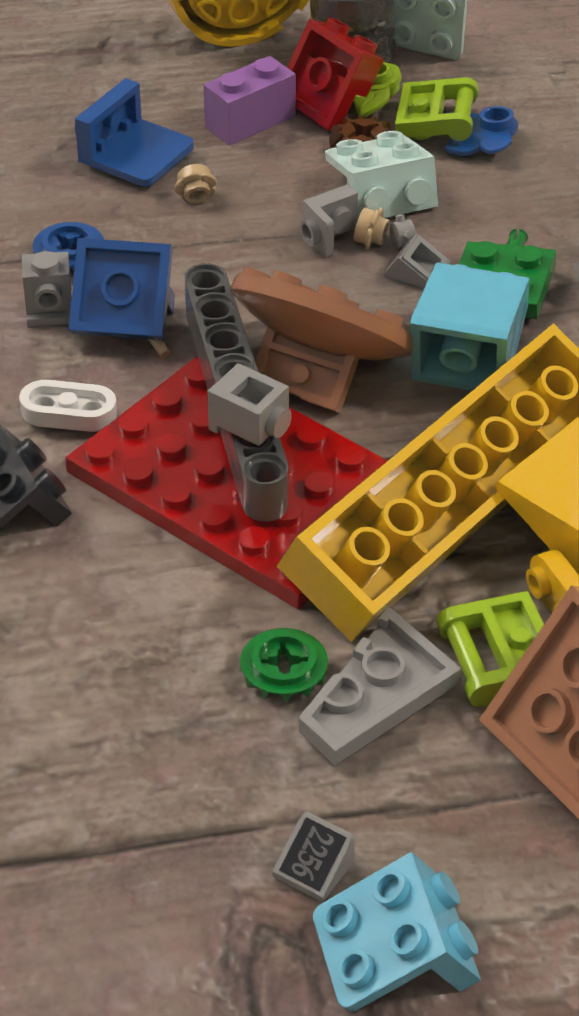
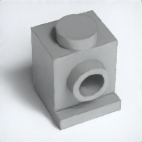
(47, 288)
(249, 405)

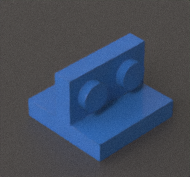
(121, 289)

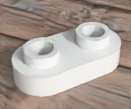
(68, 405)

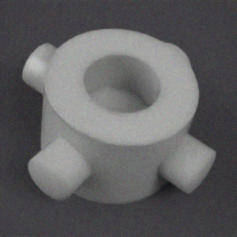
(401, 231)

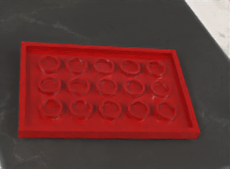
(179, 477)

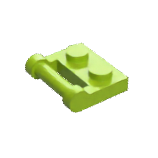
(423, 104)
(509, 627)

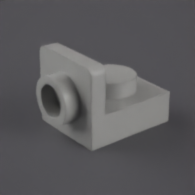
(328, 217)

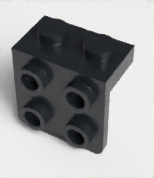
(27, 481)

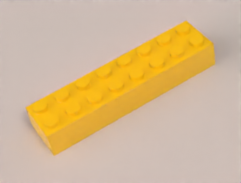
(434, 489)

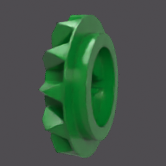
(305, 656)

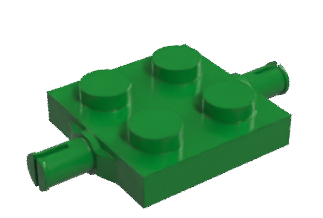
(517, 259)

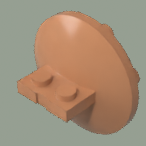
(316, 336)

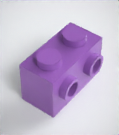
(249, 100)

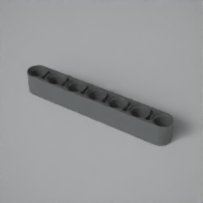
(220, 345)

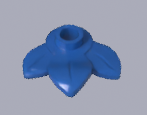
(490, 132)

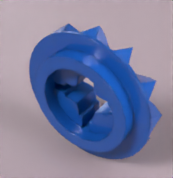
(64, 236)

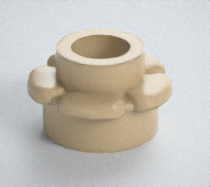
(195, 183)
(371, 228)

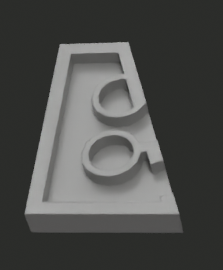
(377, 689)

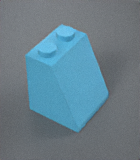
(466, 325)

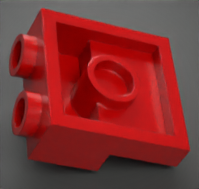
(332, 70)

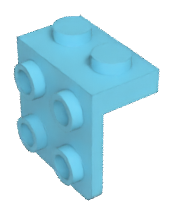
(393, 932)

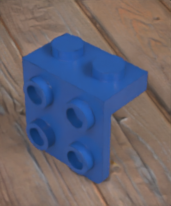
(122, 143)

